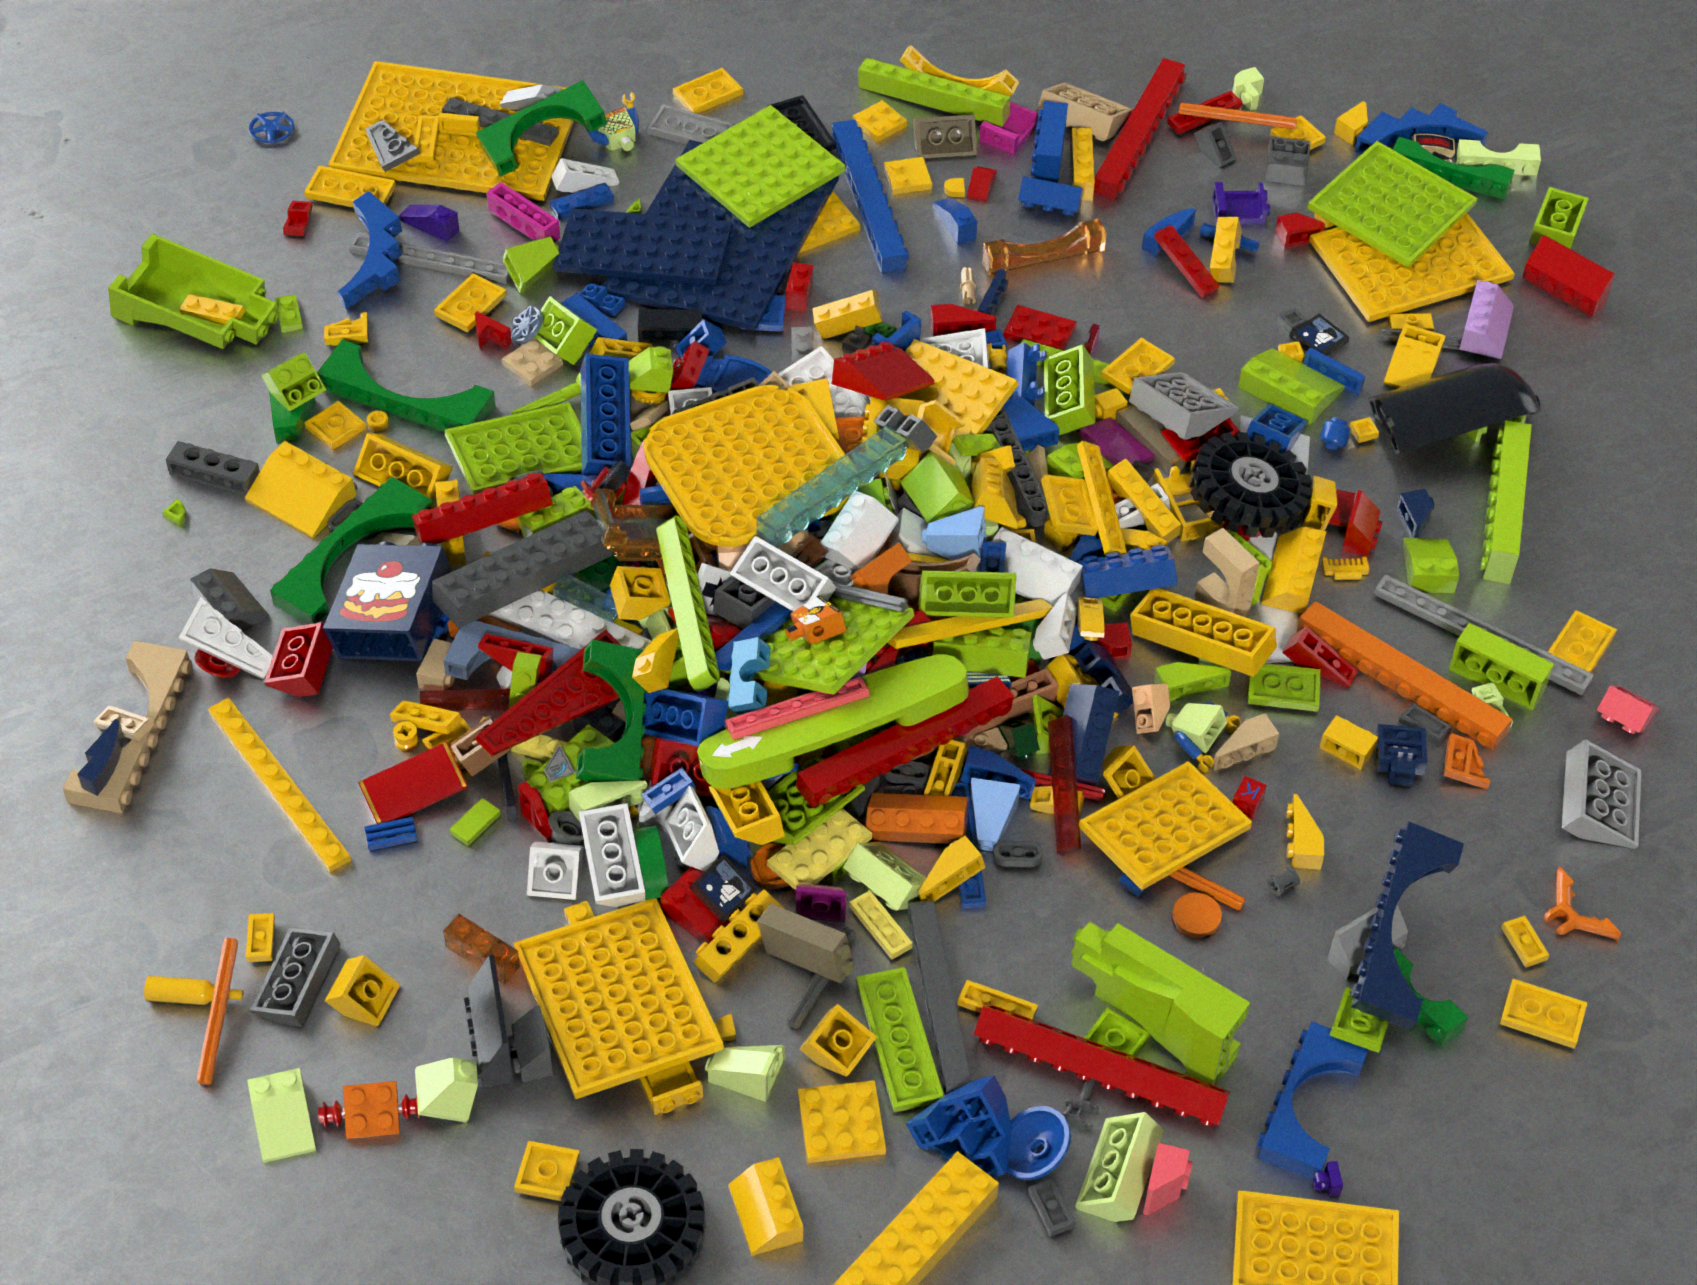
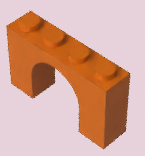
(878, 572)

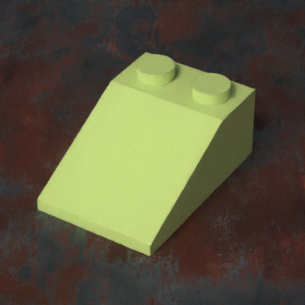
(281, 1115)

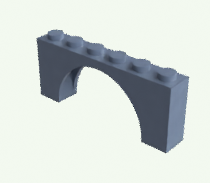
(466, 656)

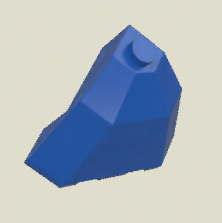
(970, 1122)

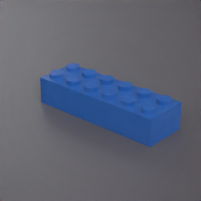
(604, 413)

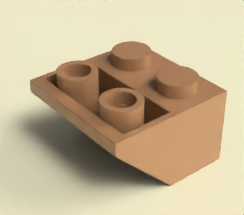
(470, 752)

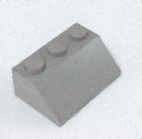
(1348, 942)

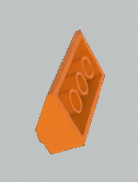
(917, 818)

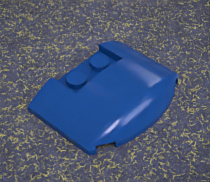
(726, 372)

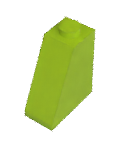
(530, 261)

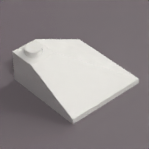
(967, 345)

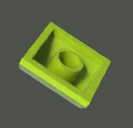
(1042, 713)

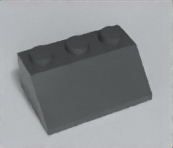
(229, 597)

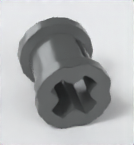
(1283, 881)

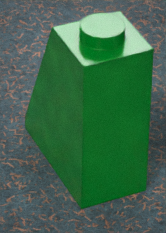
(289, 424)

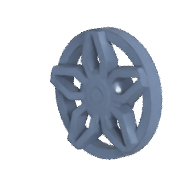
(526, 325)

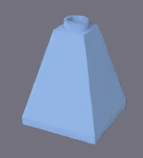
(957, 535)
(992, 810)

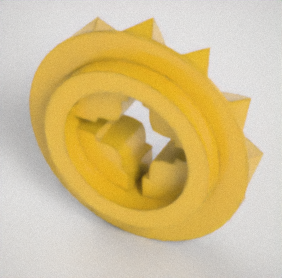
(648, 396)

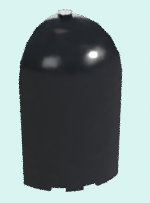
(1453, 405)

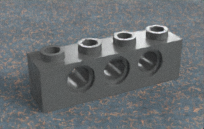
(212, 468)

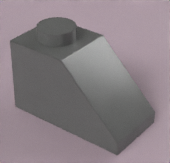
(1215, 144)

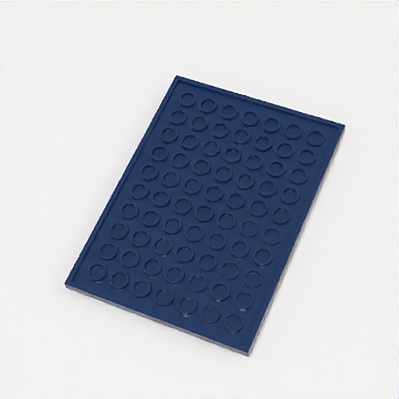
(753, 261)

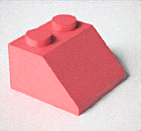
(1627, 709)
(1168, 1177)

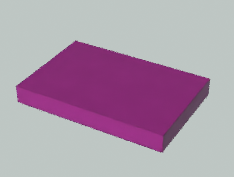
(1116, 442)

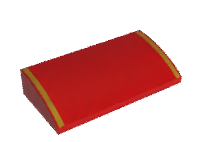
(413, 784)

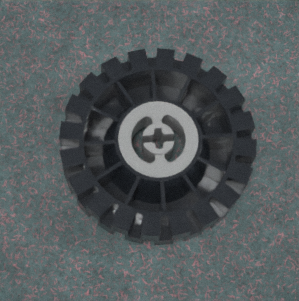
(1250, 484)
(638, 1252)

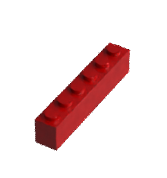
(482, 509)

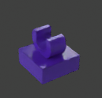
(1329, 1179)

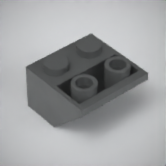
(1287, 161)

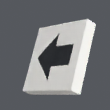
(711, 579)

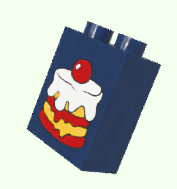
(387, 602)

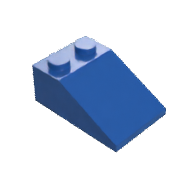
(1278, 426)

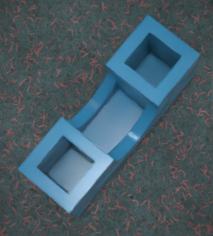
(747, 659)

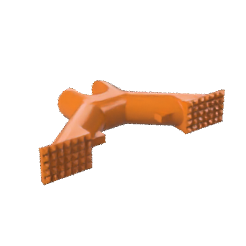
(1572, 919)

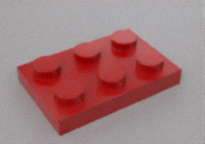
(1039, 328)

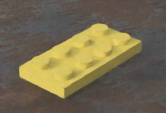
(820, 850)

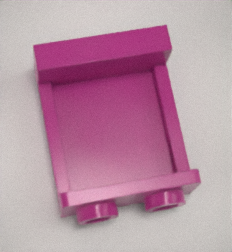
(1014, 132)

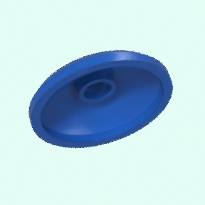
(1035, 1131)

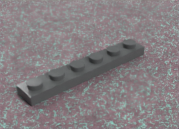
(537, 133)

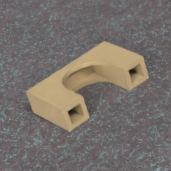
(1239, 570)

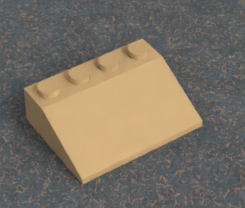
(1088, 110)

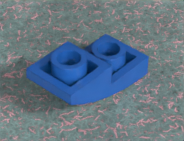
(600, 299)

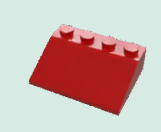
(880, 372)

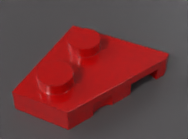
(534, 810)

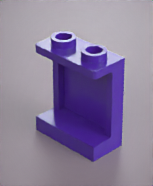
(1247, 205)

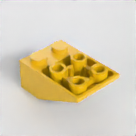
(1414, 356)

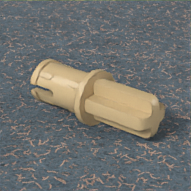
(968, 286)

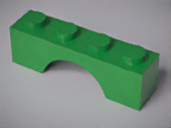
(1439, 1018)

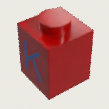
(1249, 796)

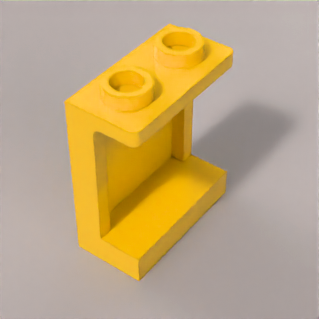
(943, 424)
(671, 1088)

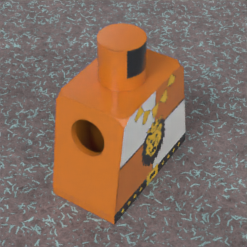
(816, 621)

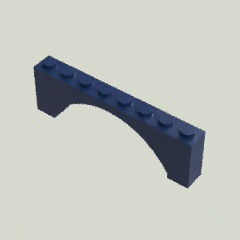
(1381, 984)

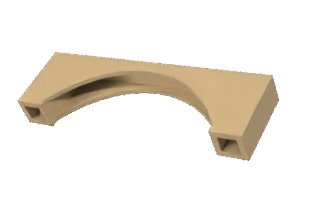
(163, 674)

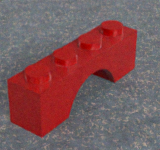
(887, 654)

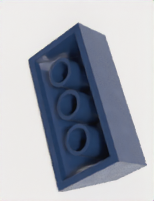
(1092, 716)

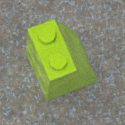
(937, 488)

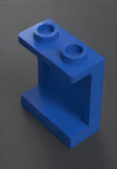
(905, 335)

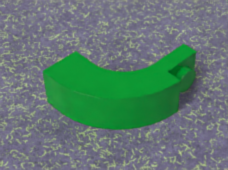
(651, 861)

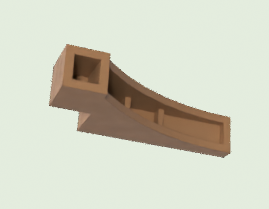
(907, 579)

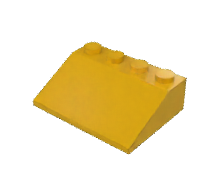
(300, 489)

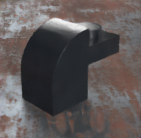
(601, 721)

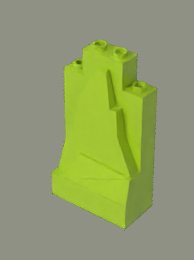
(171, 274)
(1166, 996)

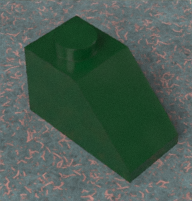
(1019, 737)

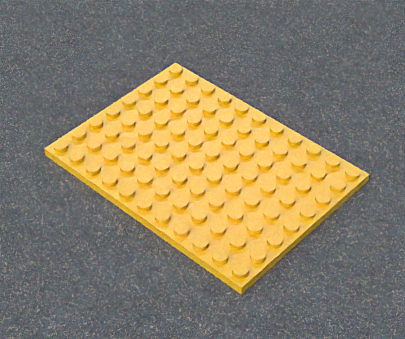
(405, 92)

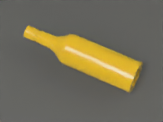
(183, 990)

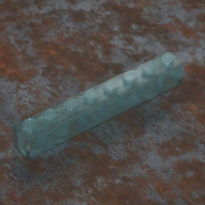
(831, 487)

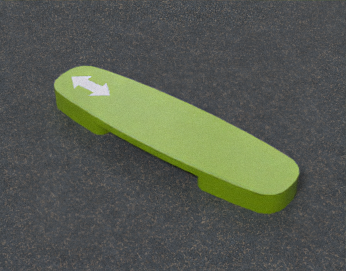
(898, 693)

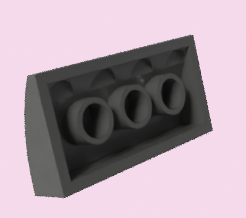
(295, 976)

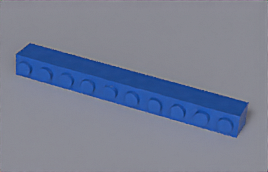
(869, 196)

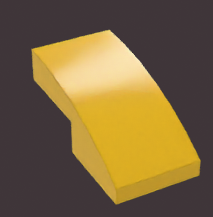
(1043, 800)

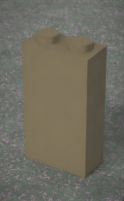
(806, 943)

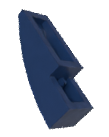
(102, 759)

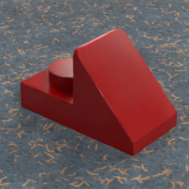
(981, 183)
(489, 329)

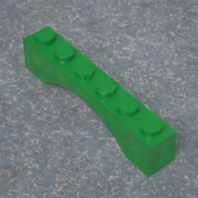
(1488, 180)

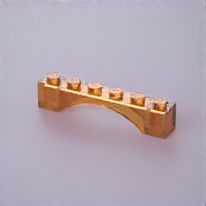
(1081, 240)

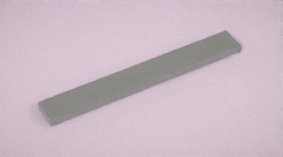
(440, 260)

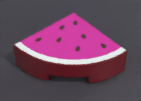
(1093, 339)

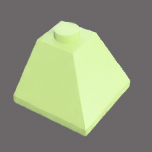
(446, 1089)

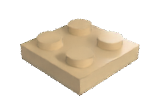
(532, 362)

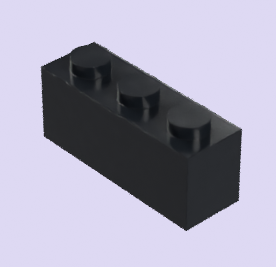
(666, 325)

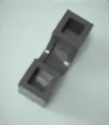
(913, 429)

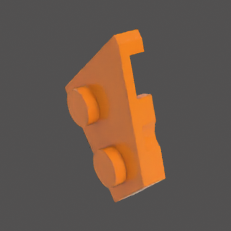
(1463, 762)

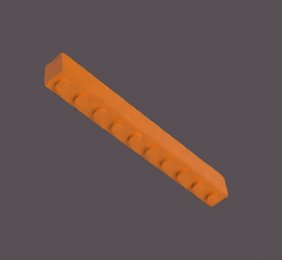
(1407, 676)

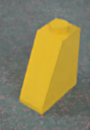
(1321, 504)

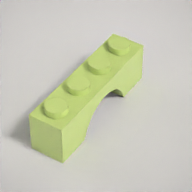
(1523, 159)

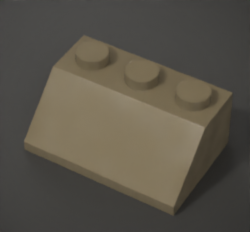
(945, 136)

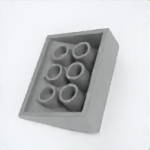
(1180, 403)
(1601, 796)

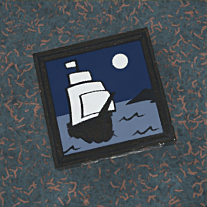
(1319, 335)
(723, 888)

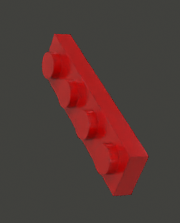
(1183, 123)
(1186, 261)

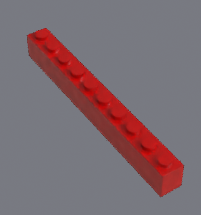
(1139, 129)
(901, 744)
(1103, 1064)

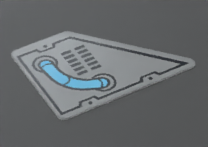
(558, 766)

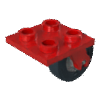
(608, 479)

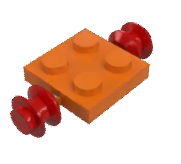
(369, 1110)

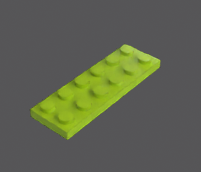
(900, 1039)

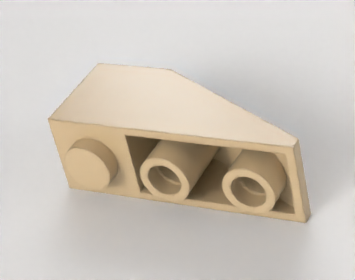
(1250, 739)

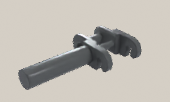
(1081, 1105)

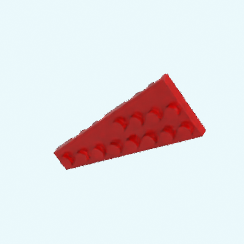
(556, 700)

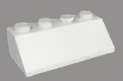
(1038, 569)
(780, 576)
(612, 856)

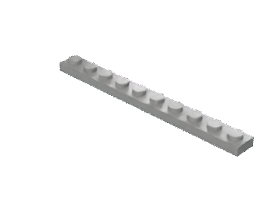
(1457, 620)

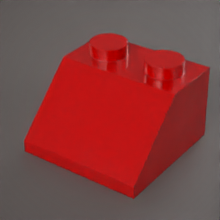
(1362, 526)

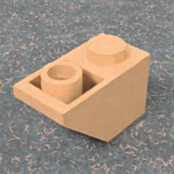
(1150, 706)

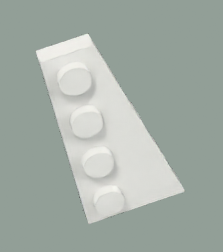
(220, 638)

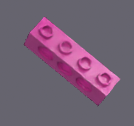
(522, 213)

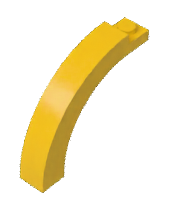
(1000, 83)

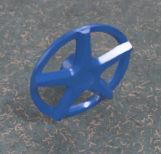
(271, 127)

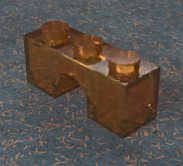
(468, 938)

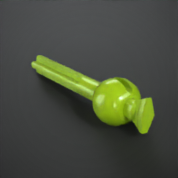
(554, 398)

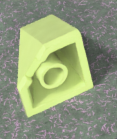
(746, 1069)

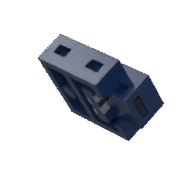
(1401, 753)

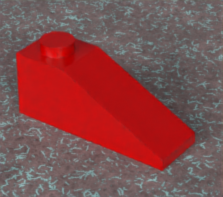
(954, 319)
(505, 651)
(1312, 652)

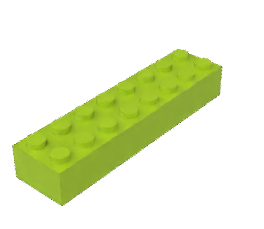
(1506, 502)

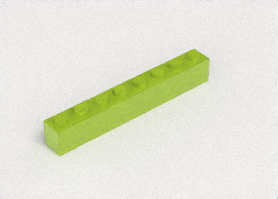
(934, 91)

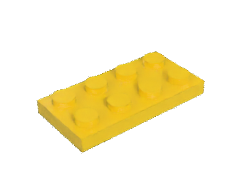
(344, 186)

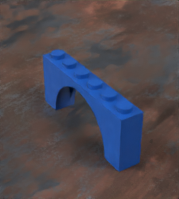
(1286, 1141)

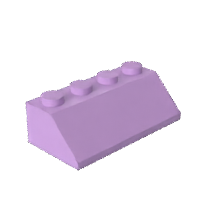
(1487, 321)

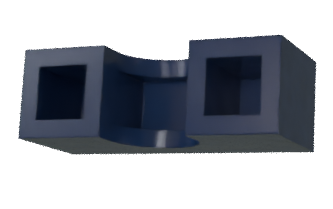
(1099, 664)

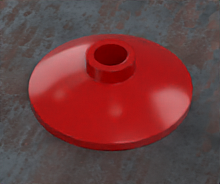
(215, 665)

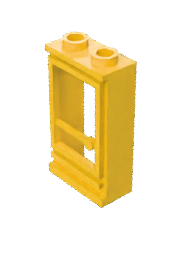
(1179, 484)

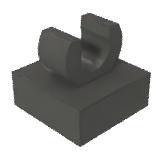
(856, 340)

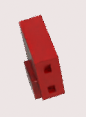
(688, 368)

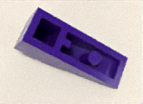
(432, 219)

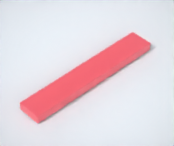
(795, 709)

